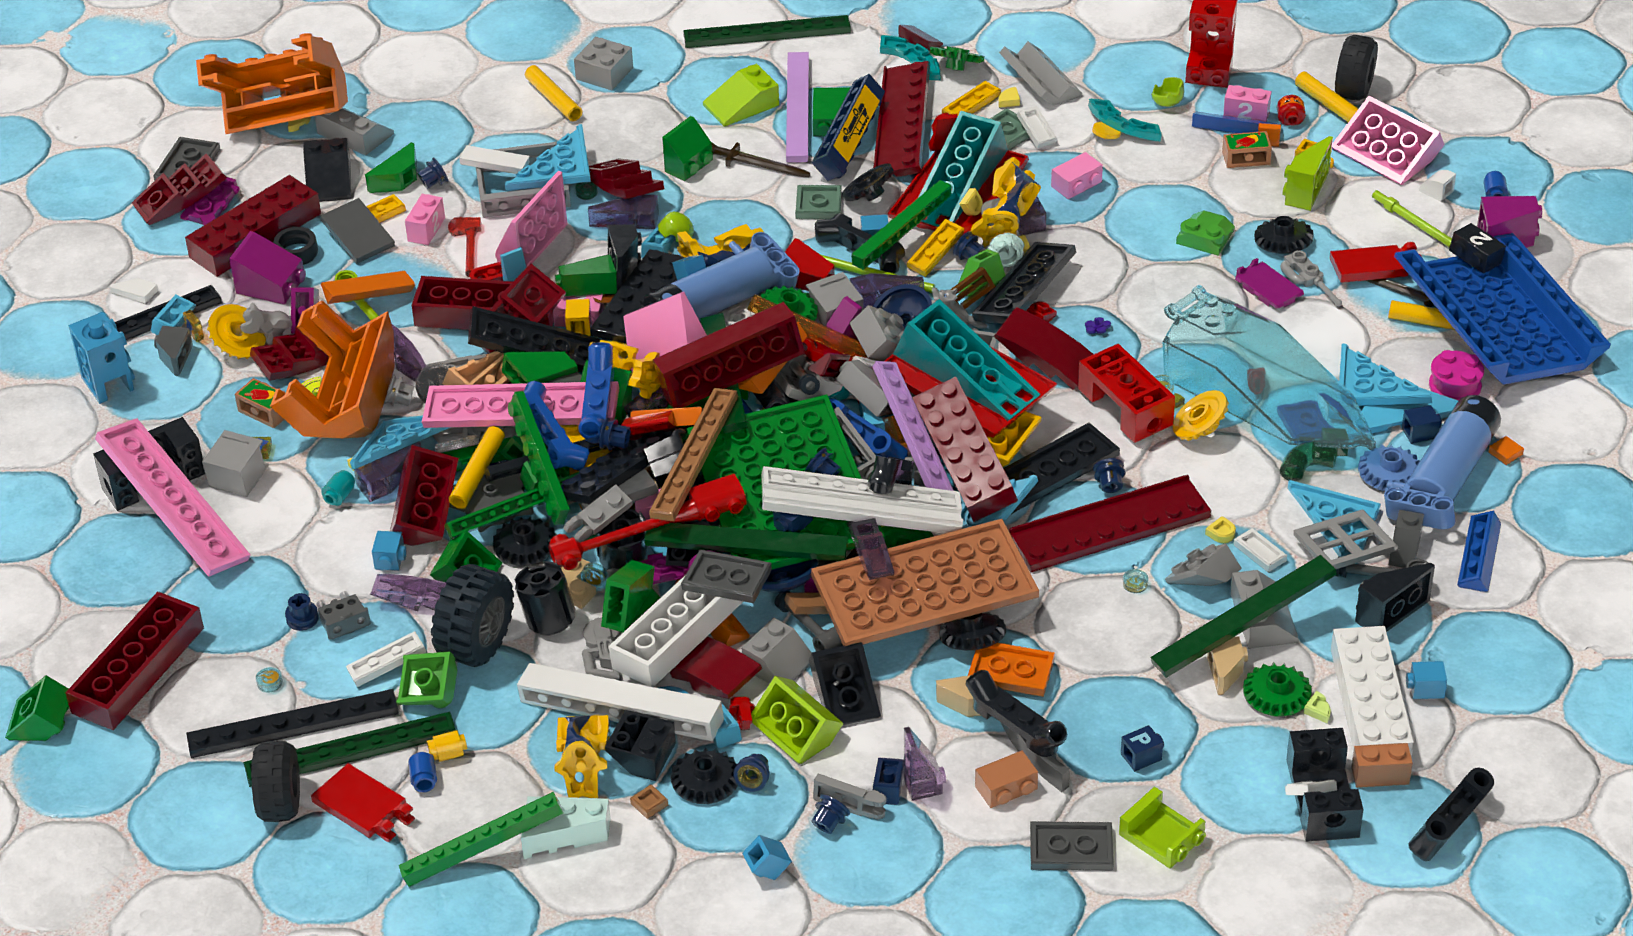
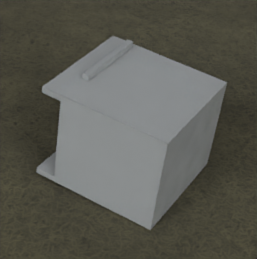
(829, 294)
(234, 463)

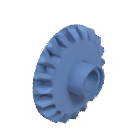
(1386, 465)

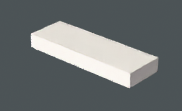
(493, 159)
(384, 659)

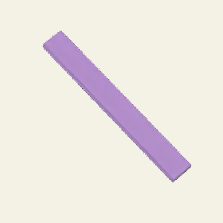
(797, 107)
(911, 425)

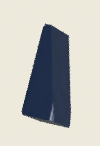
(889, 779)

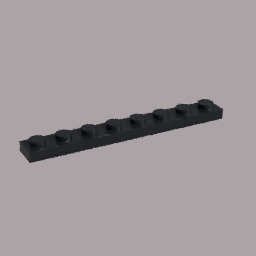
(292, 723)

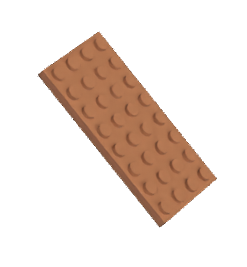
(931, 584)

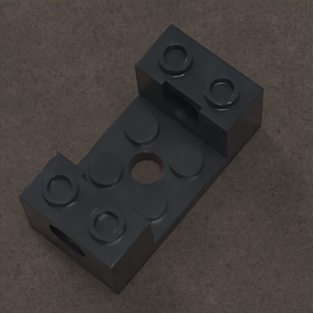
(175, 439)
(1321, 757)

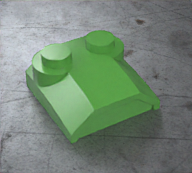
(1205, 232)
(428, 679)

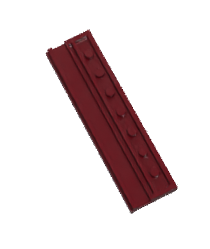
(902, 118)
(1109, 523)

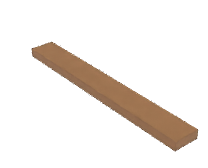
(693, 455)

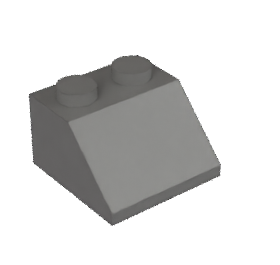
(778, 651)

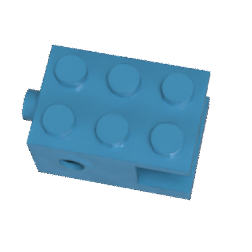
(101, 354)

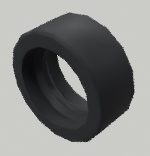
(298, 235)

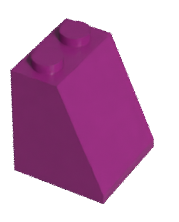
(1511, 215)
(265, 270)

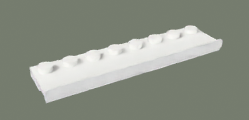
(853, 500)

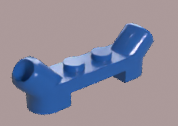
(597, 390)
(876, 438)
(560, 448)

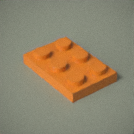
(1015, 667)

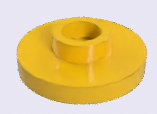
(1105, 131)

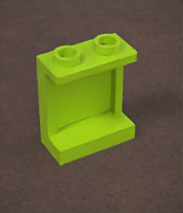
(1160, 829)

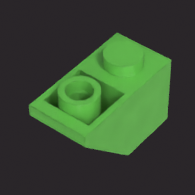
(990, 261)

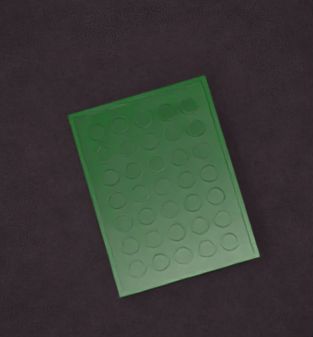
(782, 439)

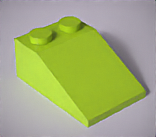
(743, 96)
(1307, 175)

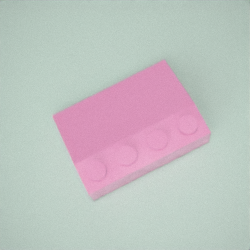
(1388, 141)
(537, 222)
(663, 326)

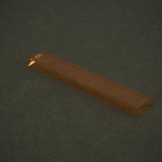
(816, 330)

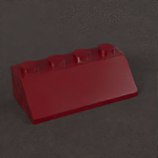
(424, 496)

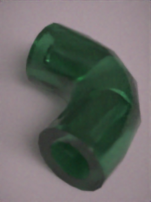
(1306, 455)

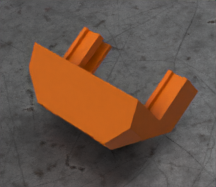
(306, 79)
(353, 380)

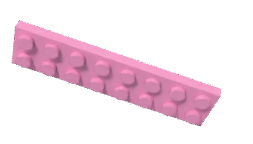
(488, 404)
(172, 497)

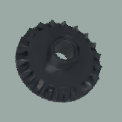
(868, 184)
(1283, 235)
(523, 541)
(973, 632)
(704, 776)

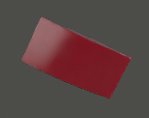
(624, 178)
(179, 191)
(529, 297)
(1042, 344)
(288, 356)
(716, 669)

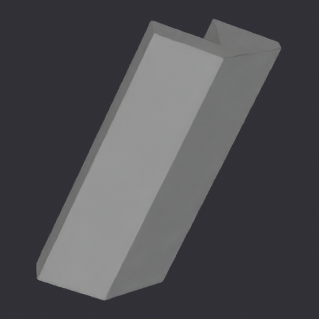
(1041, 74)
(791, 387)

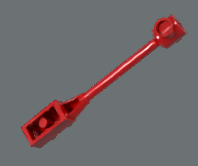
(704, 502)

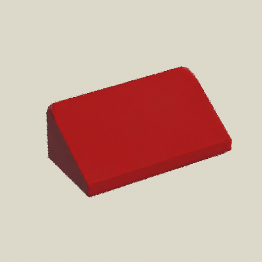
(650, 422)

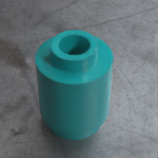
(338, 488)

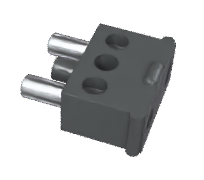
(343, 615)

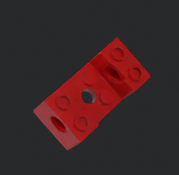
(1211, 56)
(1143, 400)

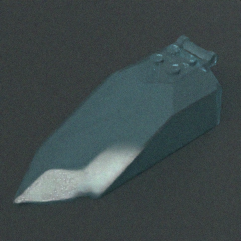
(1261, 373)

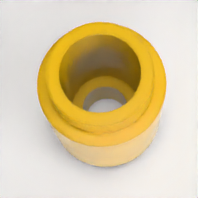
(447, 746)

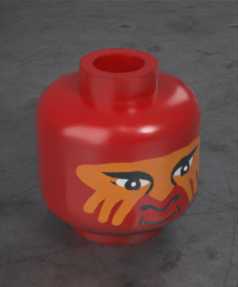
(1291, 110)

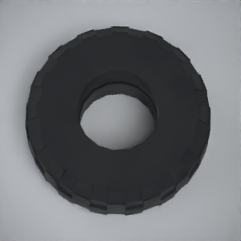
(1356, 67)
(275, 781)

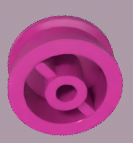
(1456, 374)

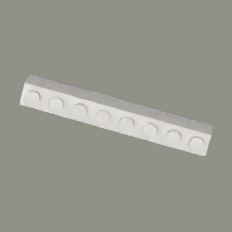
(598, 695)

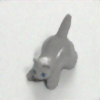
(948, 298)
(265, 322)

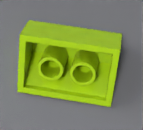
(794, 719)

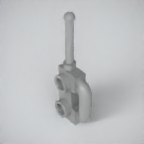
(1308, 273)

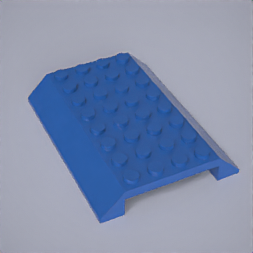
(1510, 315)

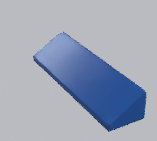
(1225, 123)
(1479, 551)

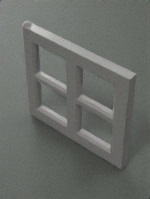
(1357, 554)

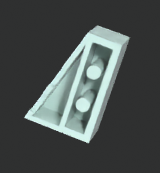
(581, 824)

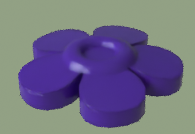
(1098, 325)

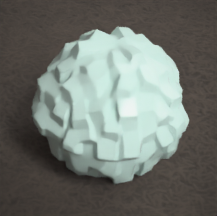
(1009, 248)

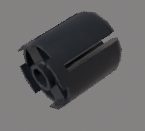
(614, 554)
(545, 598)

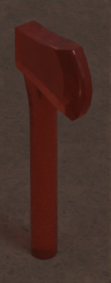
(469, 226)

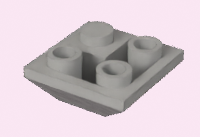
(1205, 567)

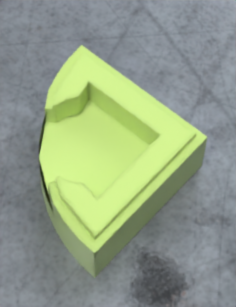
(1318, 707)

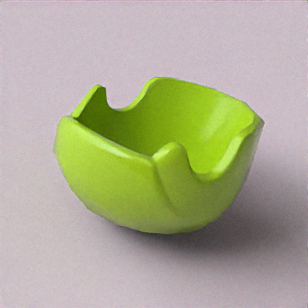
(1169, 93)
(674, 223)

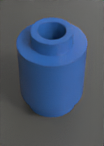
(1495, 184)
(422, 771)

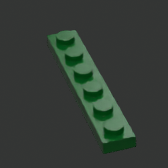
(539, 459)

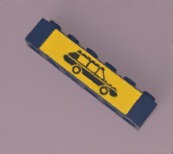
(848, 127)

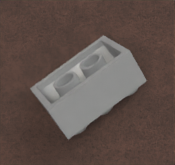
(361, 133)
(1274, 629)

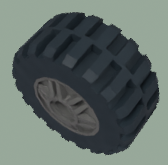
(472, 614)

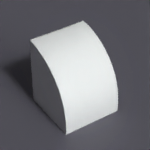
(1439, 185)

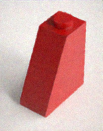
(810, 264)

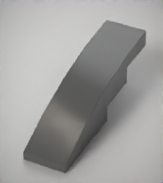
(1047, 767)

